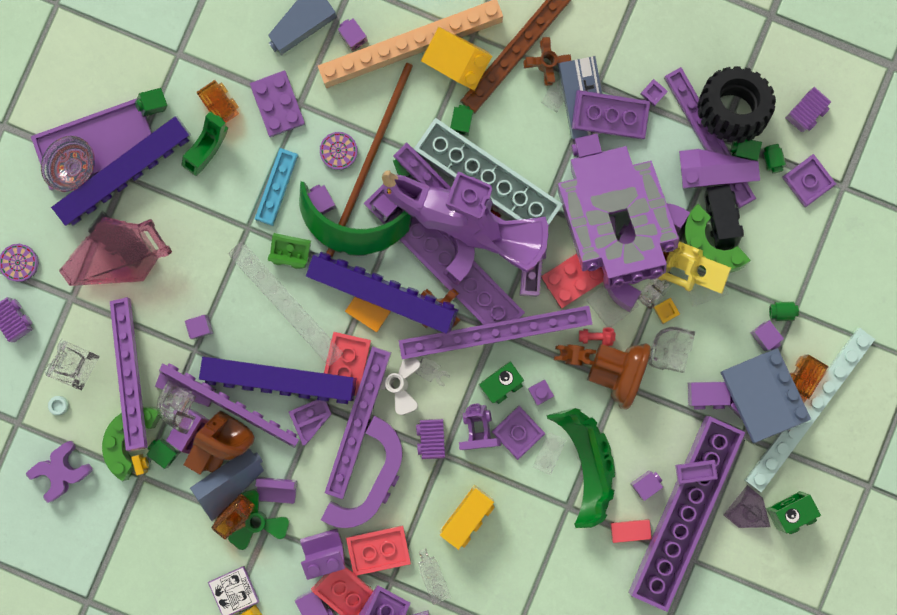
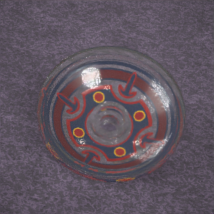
(61, 159)

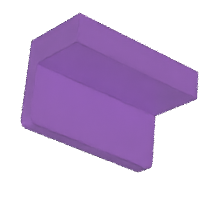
(276, 490)

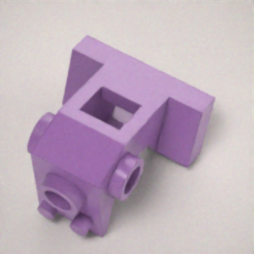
(473, 414)

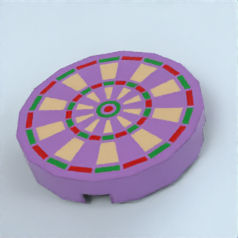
(338, 150)
(18, 262)

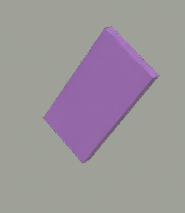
(610, 114)

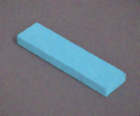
(276, 187)

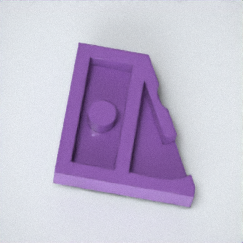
(310, 418)

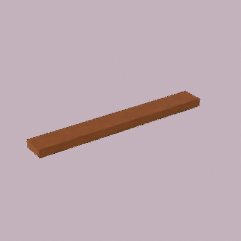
(513, 53)

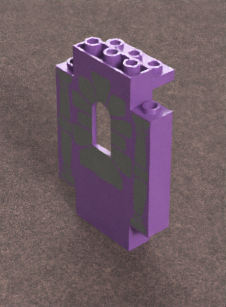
(608, 185)

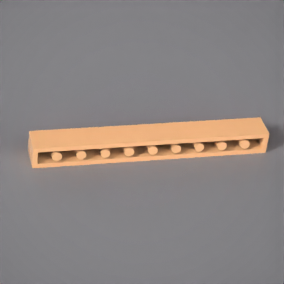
(408, 44)

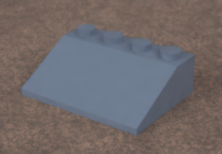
(765, 395)

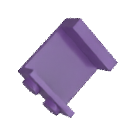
(322, 554)

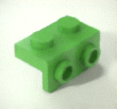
(289, 251)

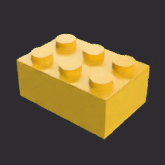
(467, 518)

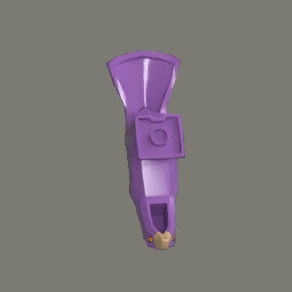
(467, 216)

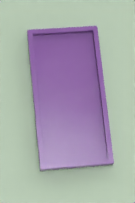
(107, 132)

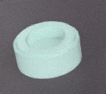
(58, 405)

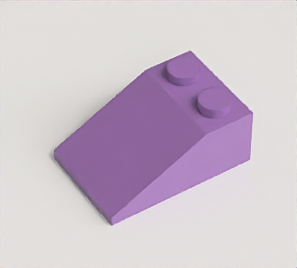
(384, 603)

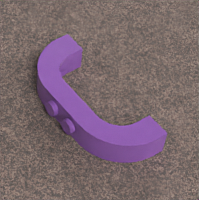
(463, 254)
(626, 294)
(351, 517)

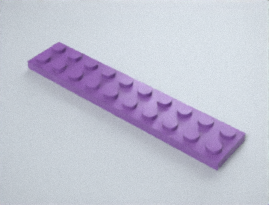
(437, 252)

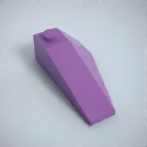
(710, 168)

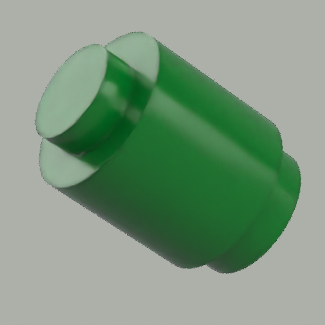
(774, 158)
(783, 311)

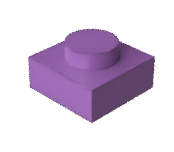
(653, 92)
(540, 392)

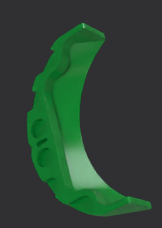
(351, 240)
(595, 461)

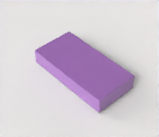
(696, 472)

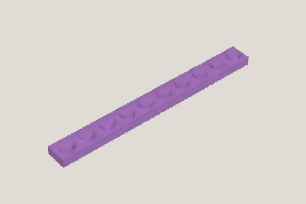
(495, 332)

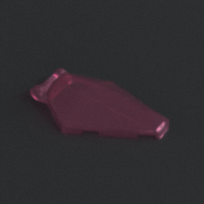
(114, 254)

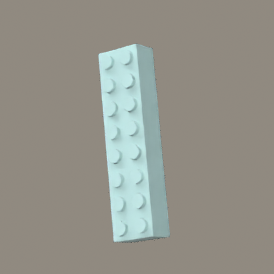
(510, 191)

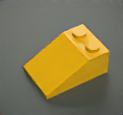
(456, 58)

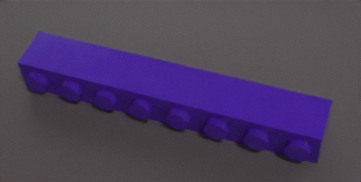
(122, 170)
(382, 292)
(277, 378)

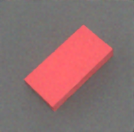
(630, 531)

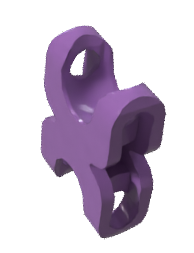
(59, 471)

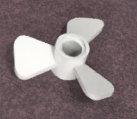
(403, 401)

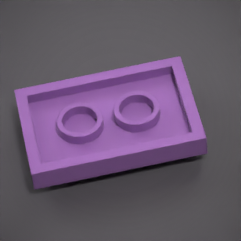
(277, 103)

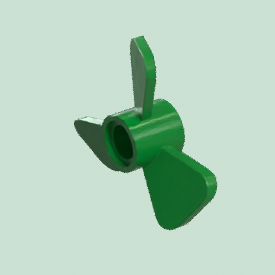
(275, 526)

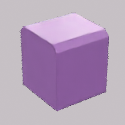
(198, 327)

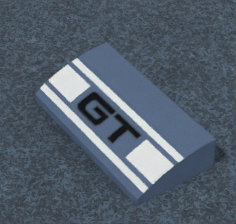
(574, 76)

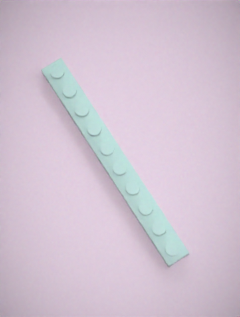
(825, 390)

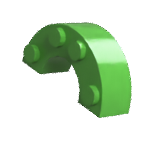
(695, 236)
(113, 444)

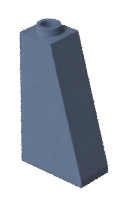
(299, 23)
(227, 483)

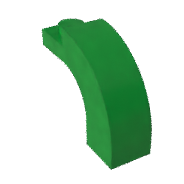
(206, 145)

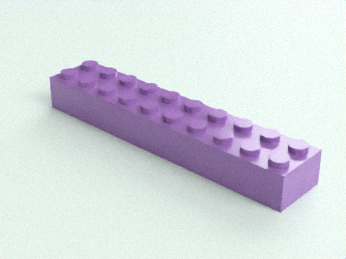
(685, 517)

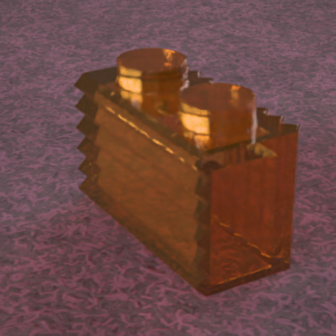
(217, 102)
(808, 375)
(233, 516)

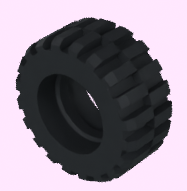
(746, 86)

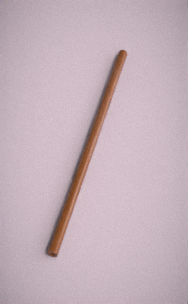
(374, 147)

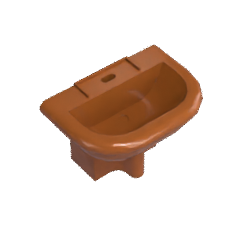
(620, 371)
(218, 441)

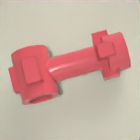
(607, 336)

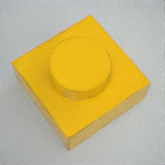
(666, 310)
(140, 464)

